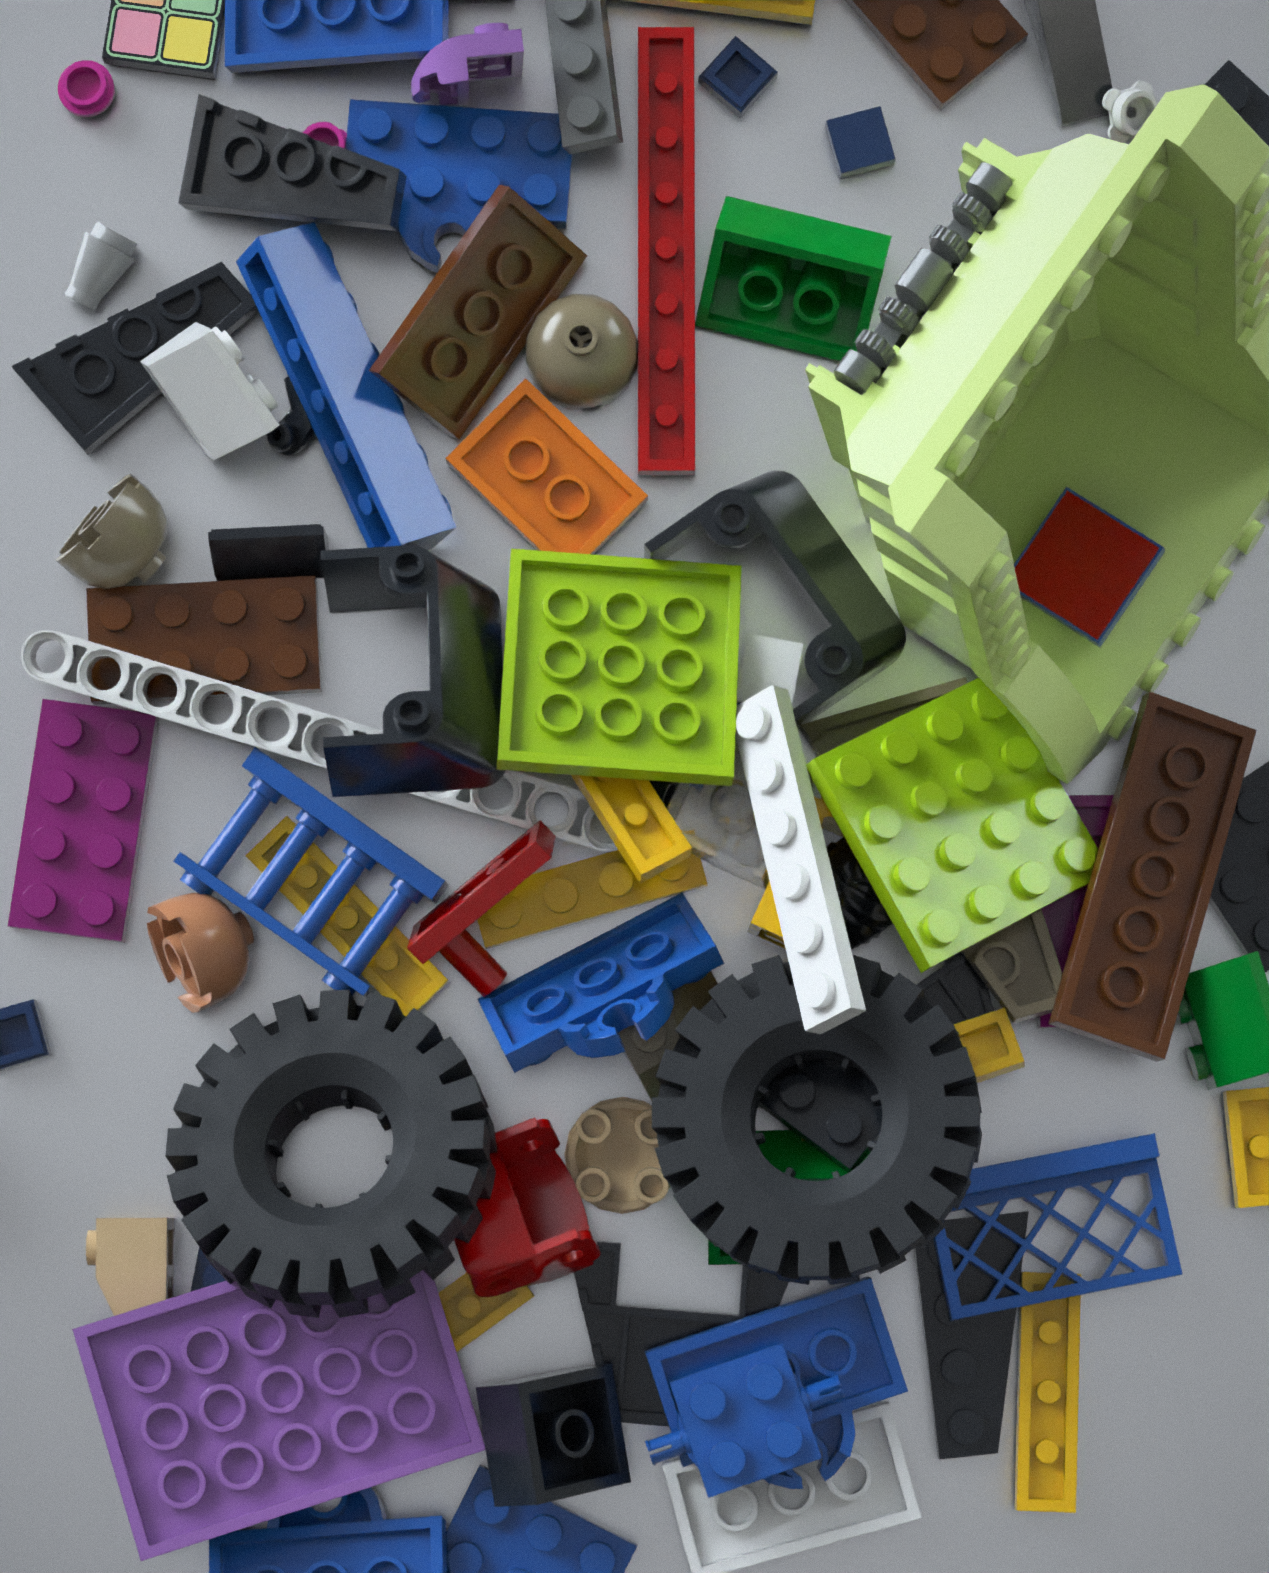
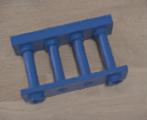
(315, 818)

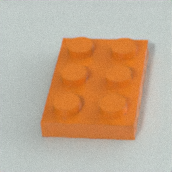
(546, 475)

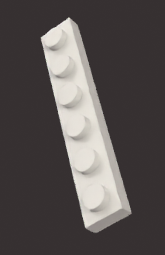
(797, 861)

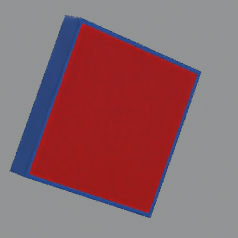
(1085, 566)

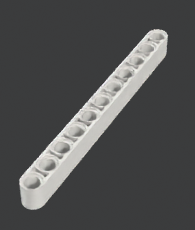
(297, 743)

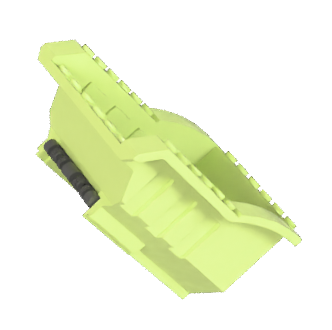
(1082, 333)

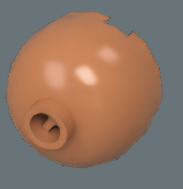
(201, 946)

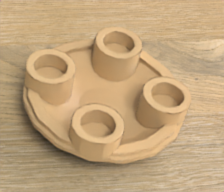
(615, 1156)

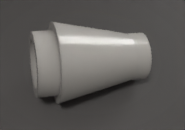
(99, 265)

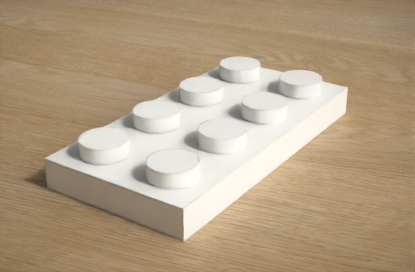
(773, 1521)

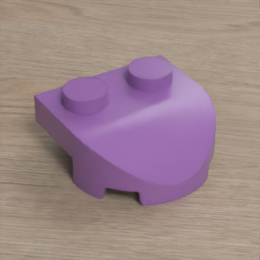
(482, 56)

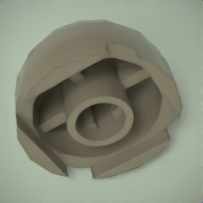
(581, 374)
(118, 538)

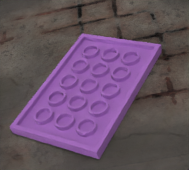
(259, 1412)

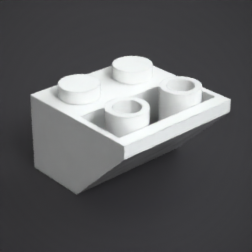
(210, 391)

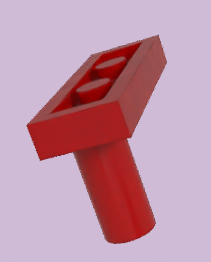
(445, 926)

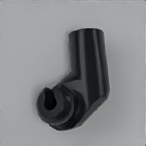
(294, 428)

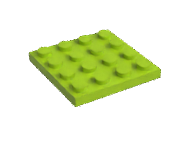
(620, 667)
(955, 821)

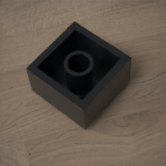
(553, 1435)

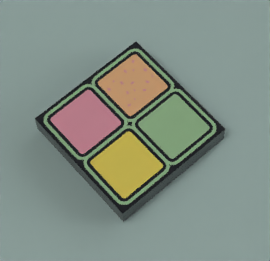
(165, 35)

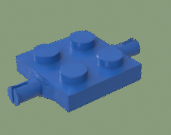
(745, 1420)

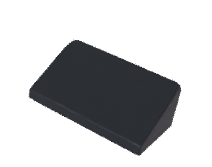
(267, 552)

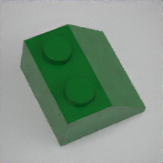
(1227, 1021)

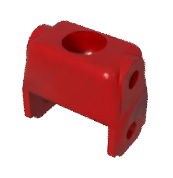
(533, 1221)

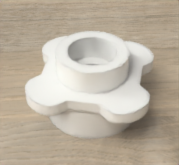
(1117, 102)

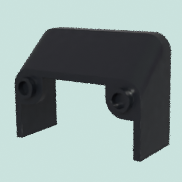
(863, 627)
(436, 735)

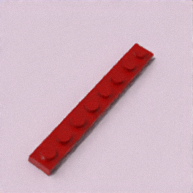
(666, 251)

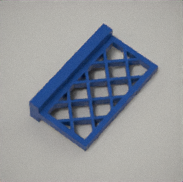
(1056, 1174)

